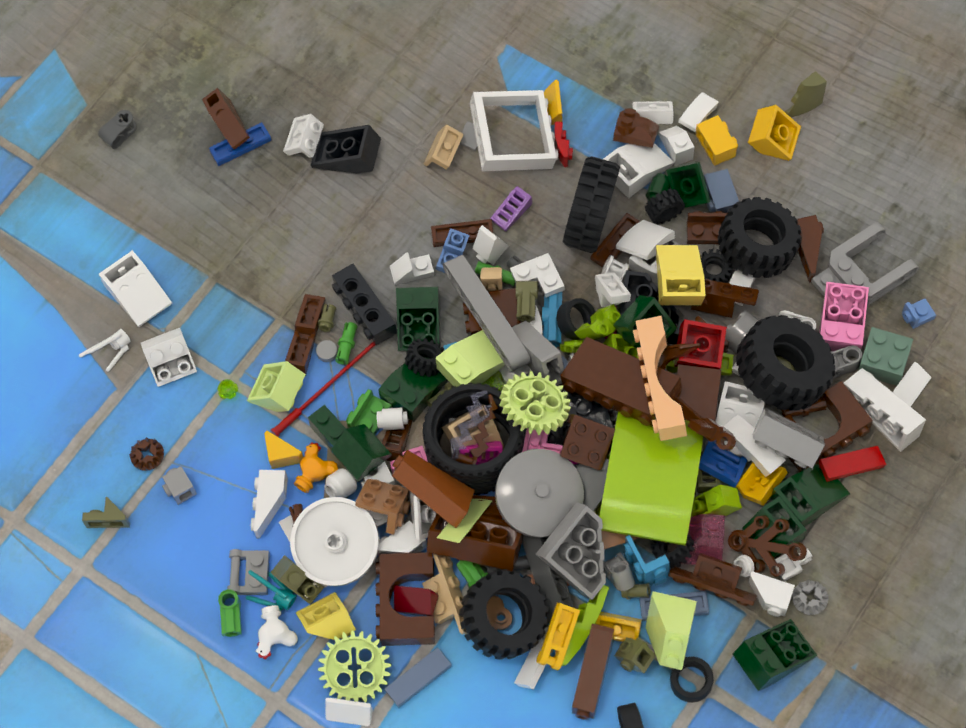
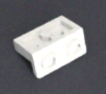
(303, 136)

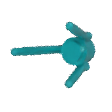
(284, 596)

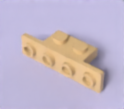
(447, 587)

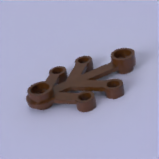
(764, 546)

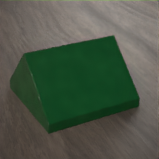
(360, 451)

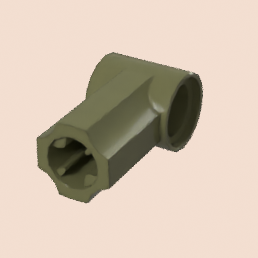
(526, 300)

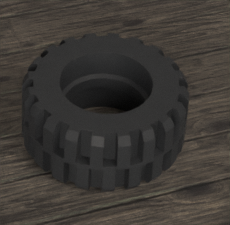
(749, 255)
(530, 604)

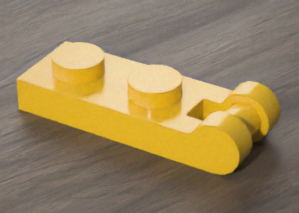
(558, 635)

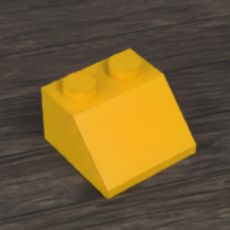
(774, 133)

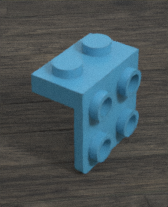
(654, 572)

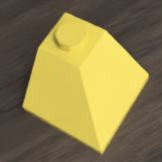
(326, 618)

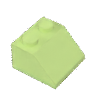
(277, 386)

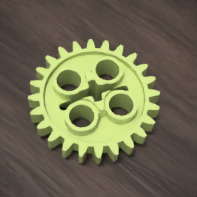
(534, 403)
(375, 666)

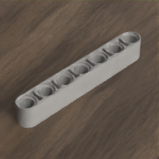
(486, 313)

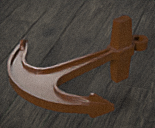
(702, 426)

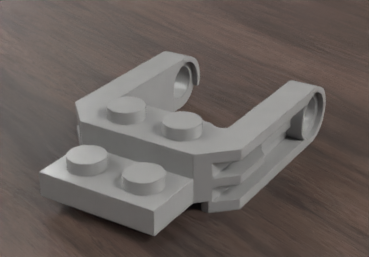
(844, 270)

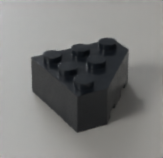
(641, 284)

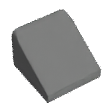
(469, 138)

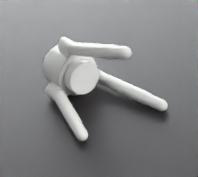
(118, 341)

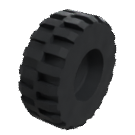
(591, 204)
(770, 378)

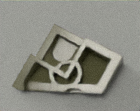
(808, 95)

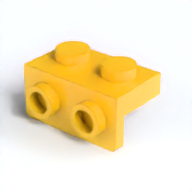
(757, 487)

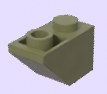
(296, 580)

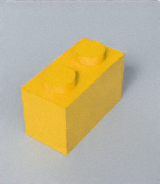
(716, 140)

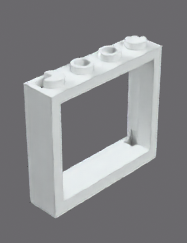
(514, 161)

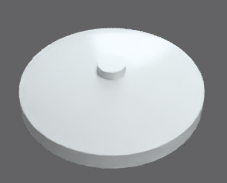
(334, 541)

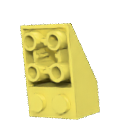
(680, 275)

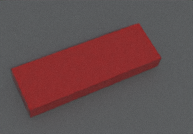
(852, 463)

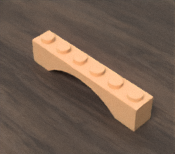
(668, 413)

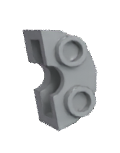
(737, 332)

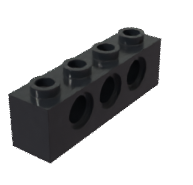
(349, 279)

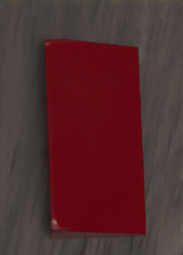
(414, 600)

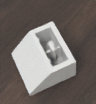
(168, 357)

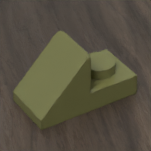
(110, 518)

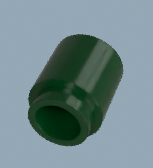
(658, 184)

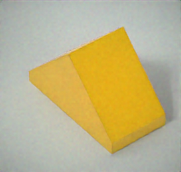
(280, 452)

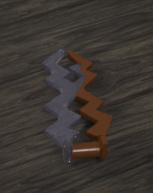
(476, 420)

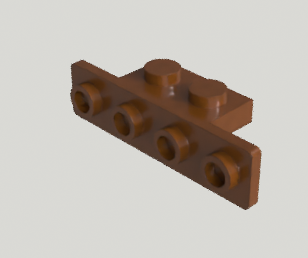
(721, 298)
(716, 577)

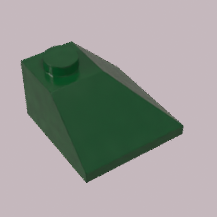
(689, 183)

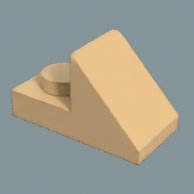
(491, 278)

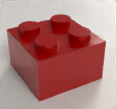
(711, 344)

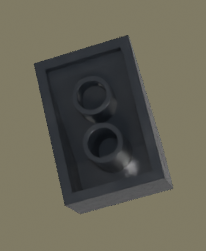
(347, 150)

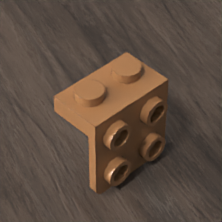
(387, 500)

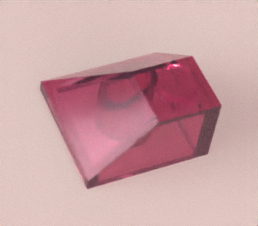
(708, 536)

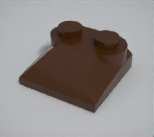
(635, 129)

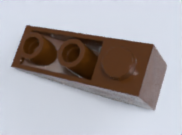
(226, 117)

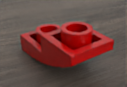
(562, 145)

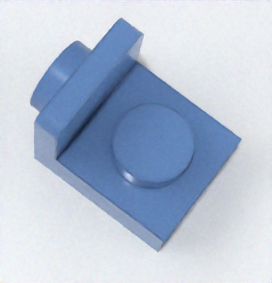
(918, 313)

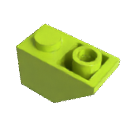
(717, 501)

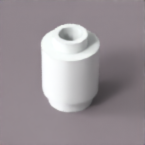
(392, 418)

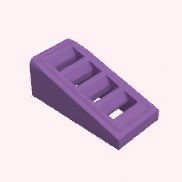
(523, 204)

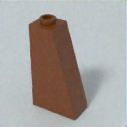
(434, 487)

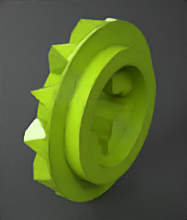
(570, 345)

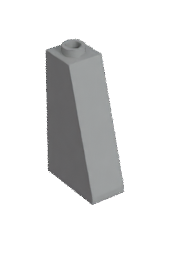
(543, 354)

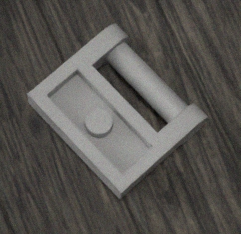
(257, 562)

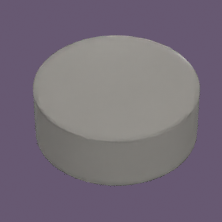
(326, 351)

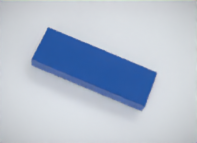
(224, 152)

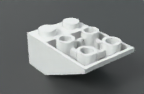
(638, 166)
(135, 288)
(741, 401)

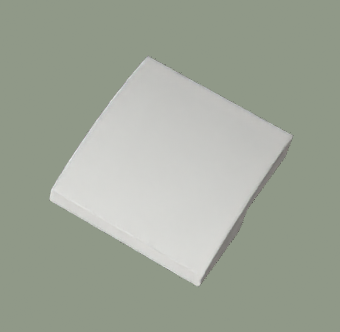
(643, 238)

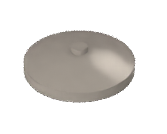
(537, 491)

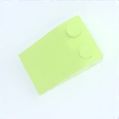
(469, 360)

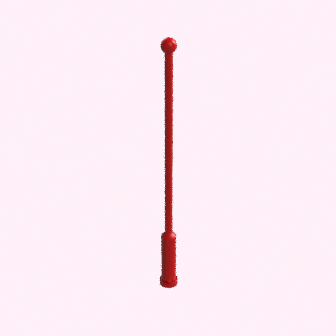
(298, 411)

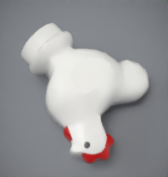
(273, 632)

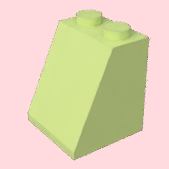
(670, 627)

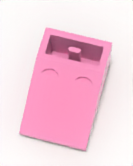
(843, 315)

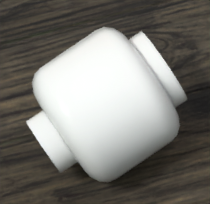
(340, 484)

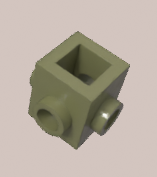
(635, 655)

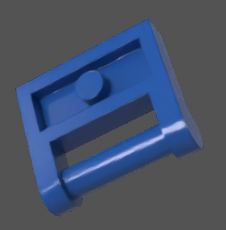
(722, 464)

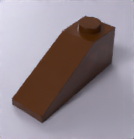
(810, 244)

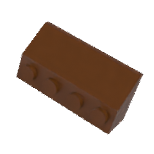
(486, 543)

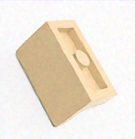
(444, 147)

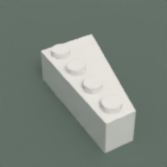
(889, 413)

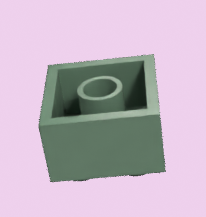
(886, 355)

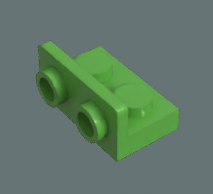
(367, 411)

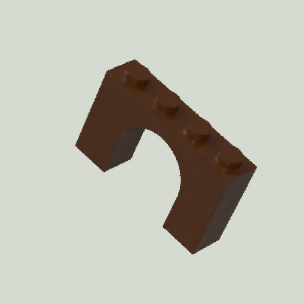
(851, 419)
(394, 627)

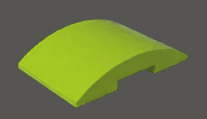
(650, 482)

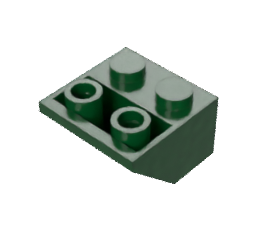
(779, 510)

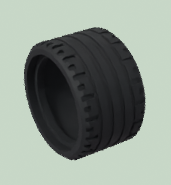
(453, 405)

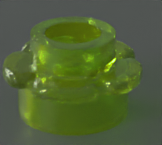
(225, 384)

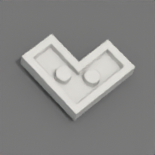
(541, 270)

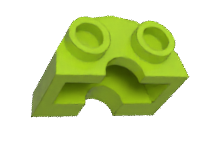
(601, 323)

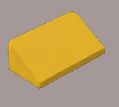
(554, 109)
(622, 625)

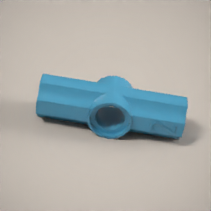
(549, 313)

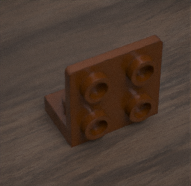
(586, 442)

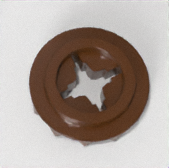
(149, 462)

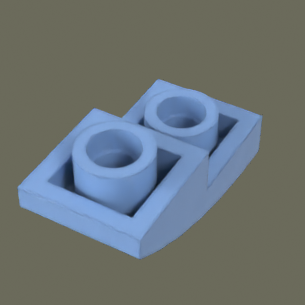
(453, 247)

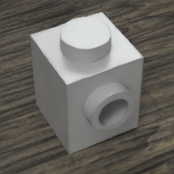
(178, 485)

